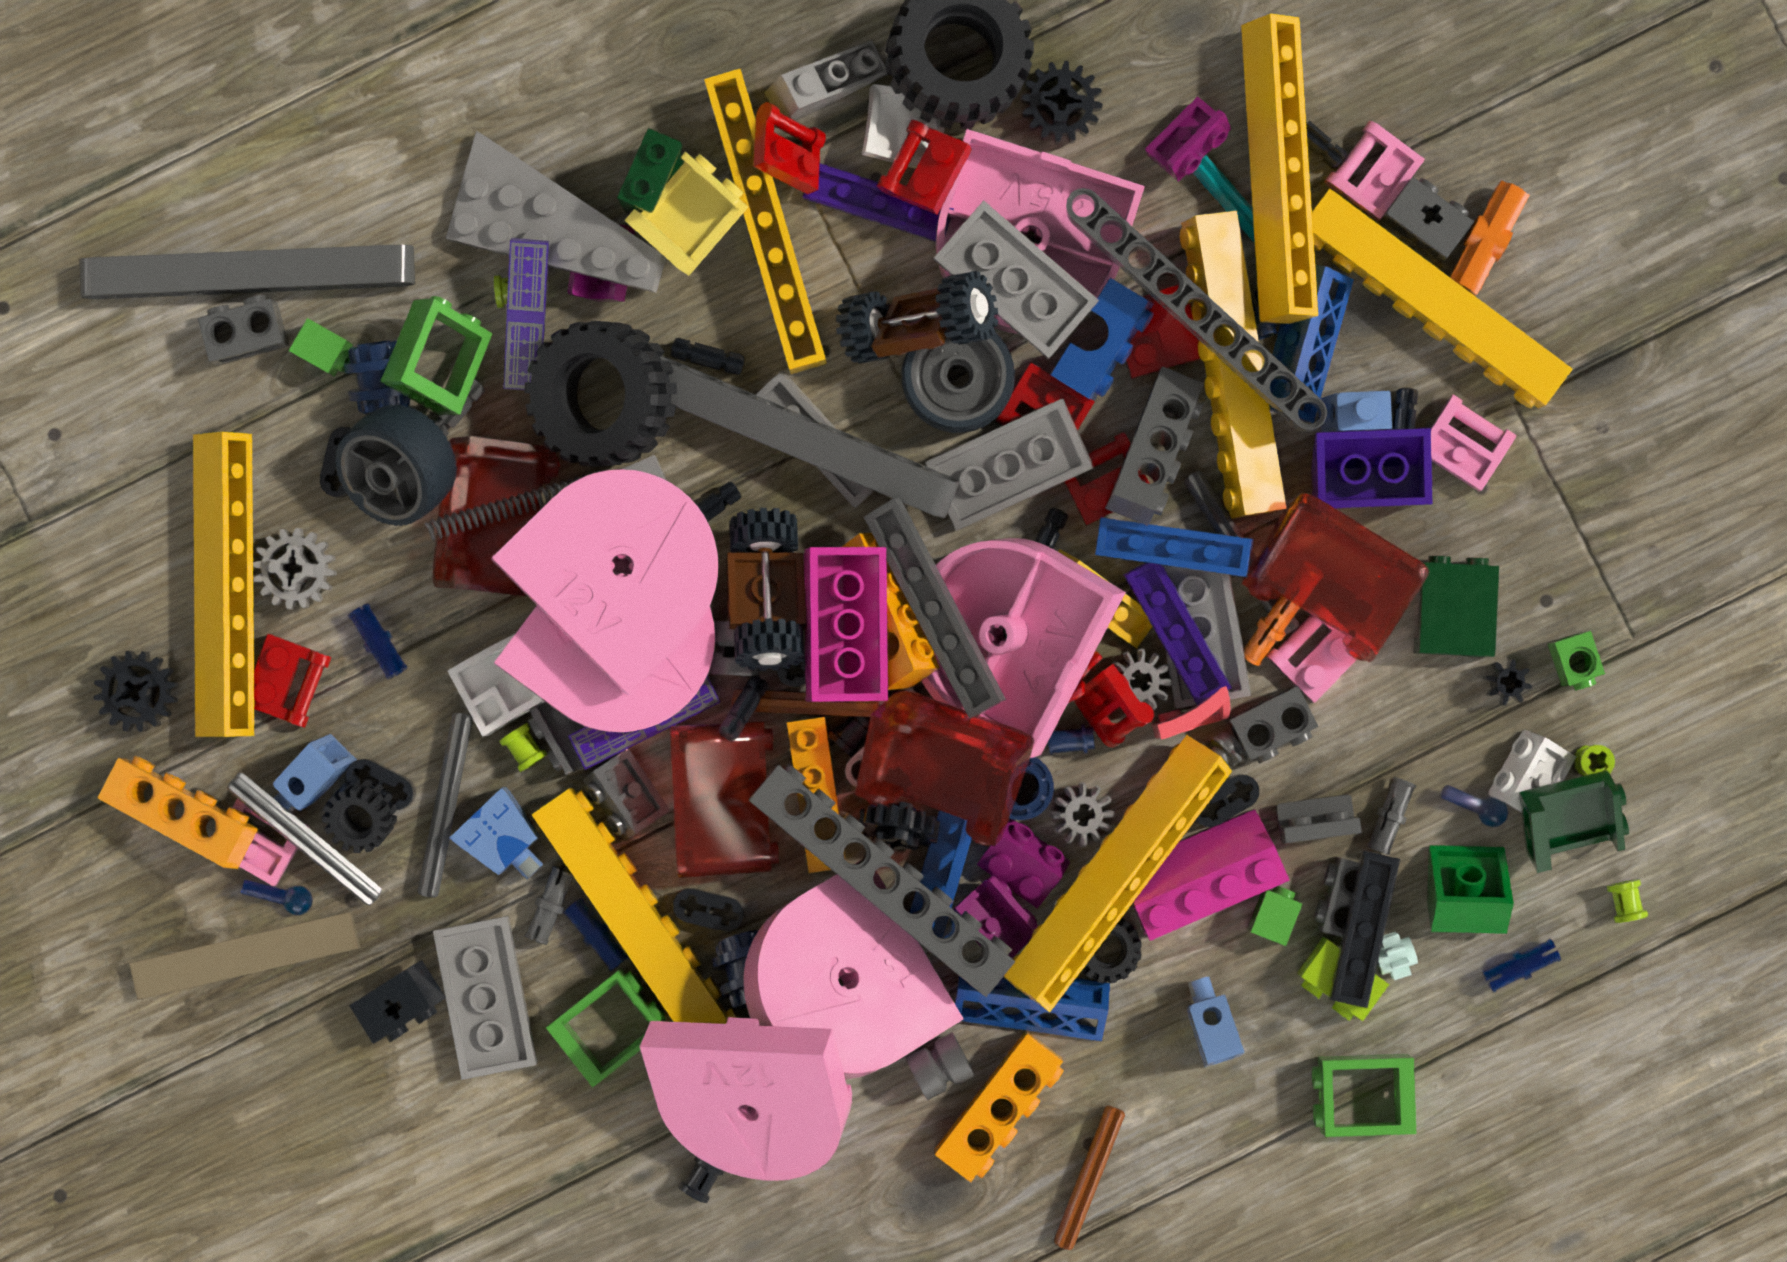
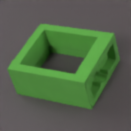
(409, 346)
(575, 1047)
(1403, 1094)

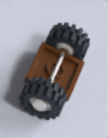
(917, 320)
(766, 589)

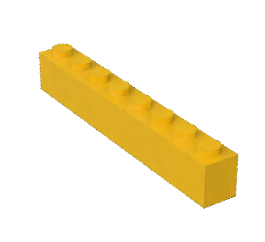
(1279, 169)
(766, 224)
(1436, 301)
(1239, 414)
(223, 584)
(1118, 872)
(630, 910)

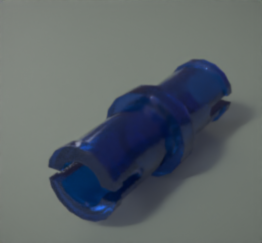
(377, 641)
(596, 934)
(1521, 965)

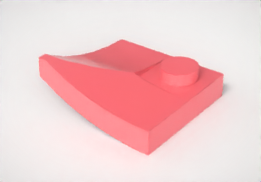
(1209, 711)

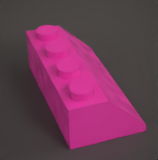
(846, 624)
(1210, 875)

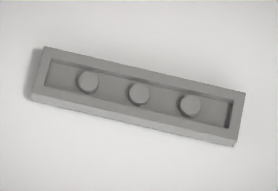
(788, 394)

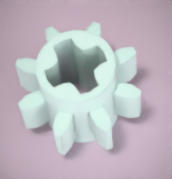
(1396, 956)

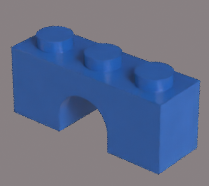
(1091, 370)

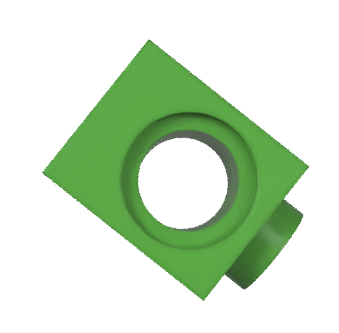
(321, 347)
(1563, 649)
(1275, 915)

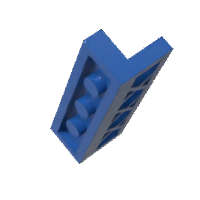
(1302, 339)
(1174, 547)
(944, 864)
(1081, 1000)

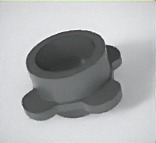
(1226, 747)

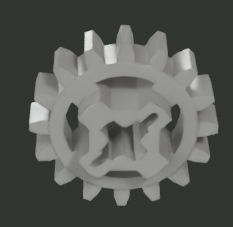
(295, 551)

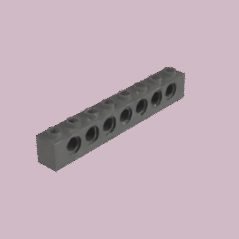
(981, 974)

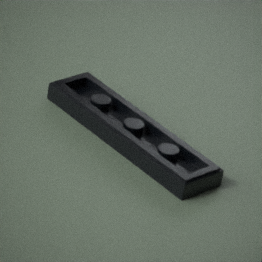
(1364, 929)

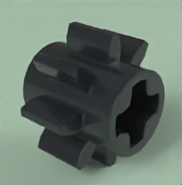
(1515, 675)

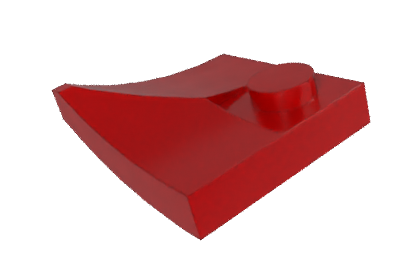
(1162, 342)

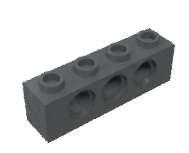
(1130, 494)

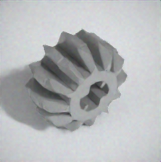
(1145, 668)
(1092, 823)

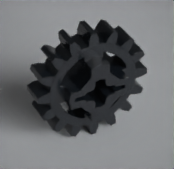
(1076, 104)
(145, 704)
(899, 825)

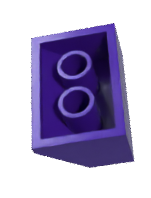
(1373, 468)

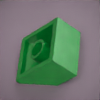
(1468, 889)

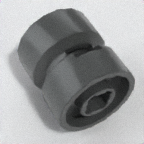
(723, 660)
(939, 1066)

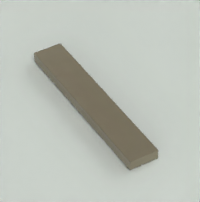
(244, 955)

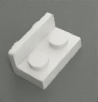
(1530, 765)

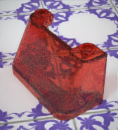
(485, 473)
(1337, 574)
(945, 762)
(713, 819)

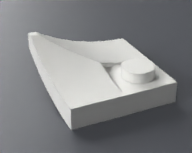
(888, 125)
(490, 692)

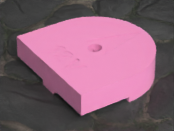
(1032, 196)
(567, 569)
(1051, 622)
(577, 688)
(889, 988)
(749, 1094)

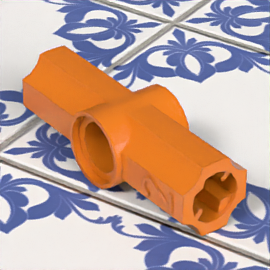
(1489, 236)

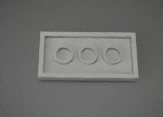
(1029, 287)
(1013, 463)
(1213, 608)
(485, 997)

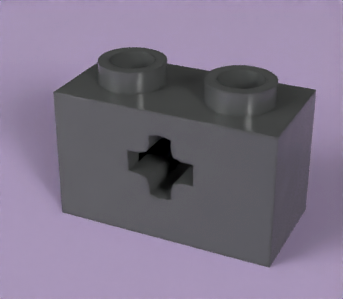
(1407, 218)

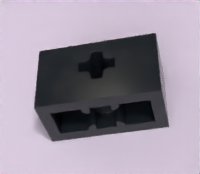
(379, 1009)

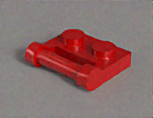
(783, 158)
(933, 174)
(1040, 389)
(1094, 496)
(276, 673)
(1105, 695)

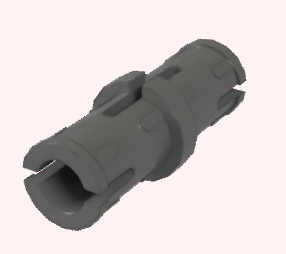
(1391, 815)
(549, 905)

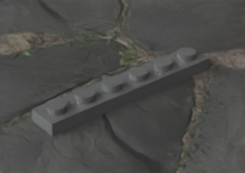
(935, 608)

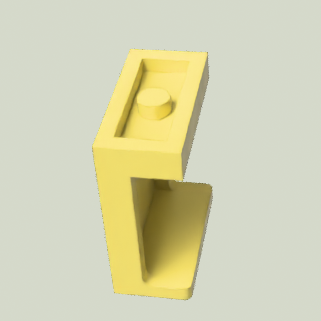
(690, 214)

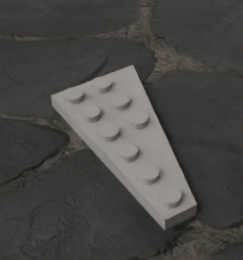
(512, 200)

